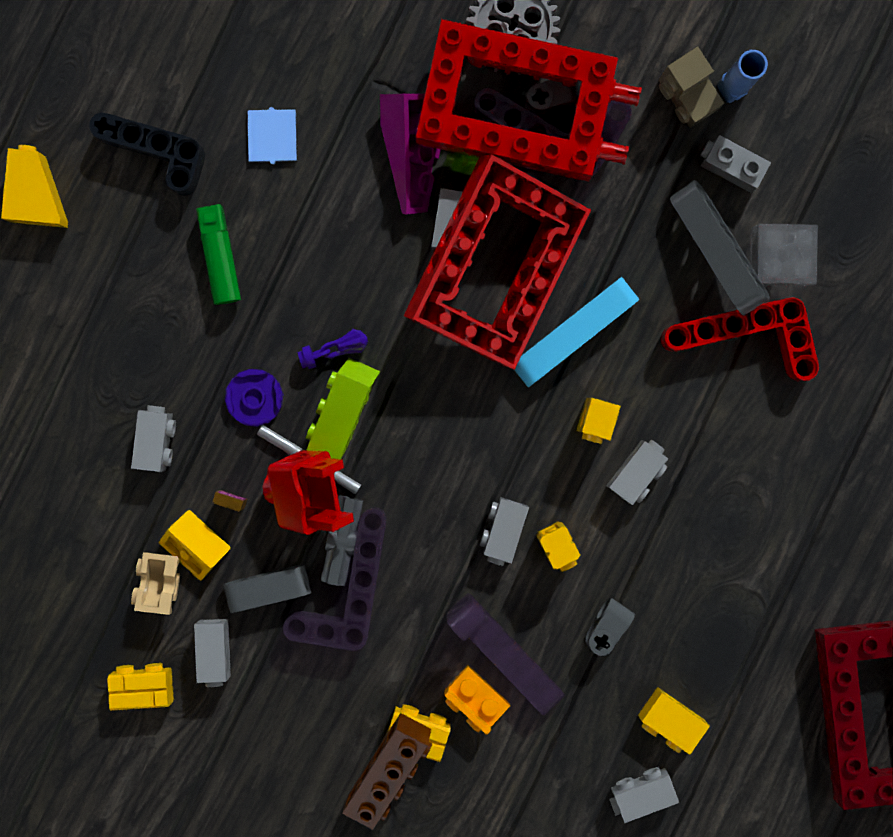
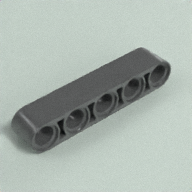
(719, 248)

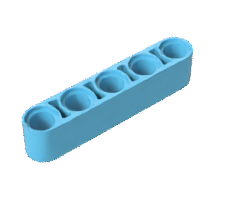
(575, 331)

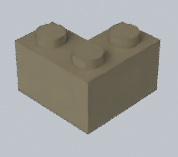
(690, 89)

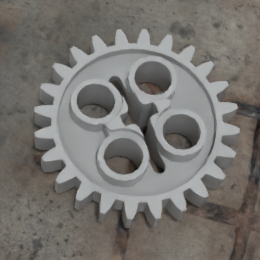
(543, 29)

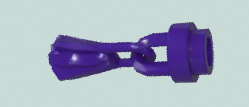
(350, 343)

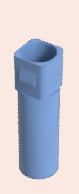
(742, 75)

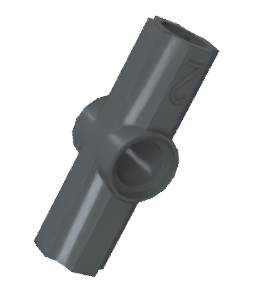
(341, 544)

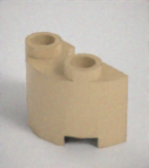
(158, 583)

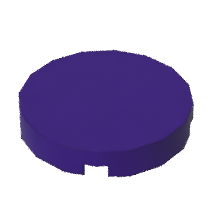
(254, 397)

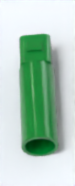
(218, 254)

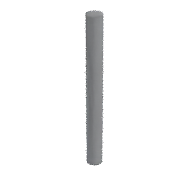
(291, 448)

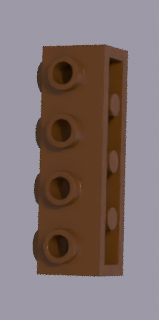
(387, 771)

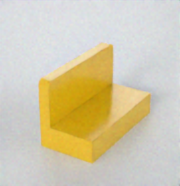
(194, 544)

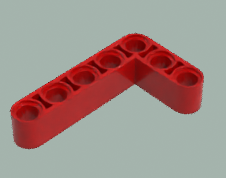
(747, 325)

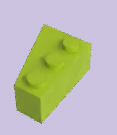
(342, 408)

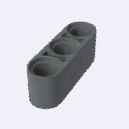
(267, 588)

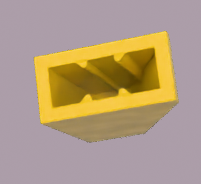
(31, 190)

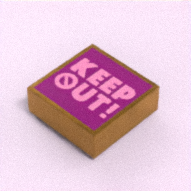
(229, 500)

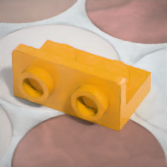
(476, 700)

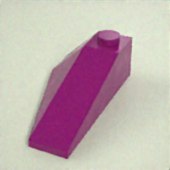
(409, 162)

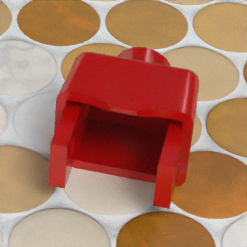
(306, 492)

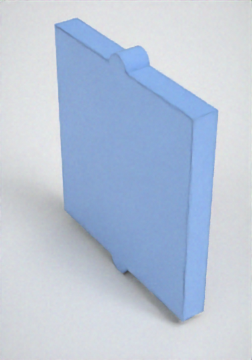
(272, 135)

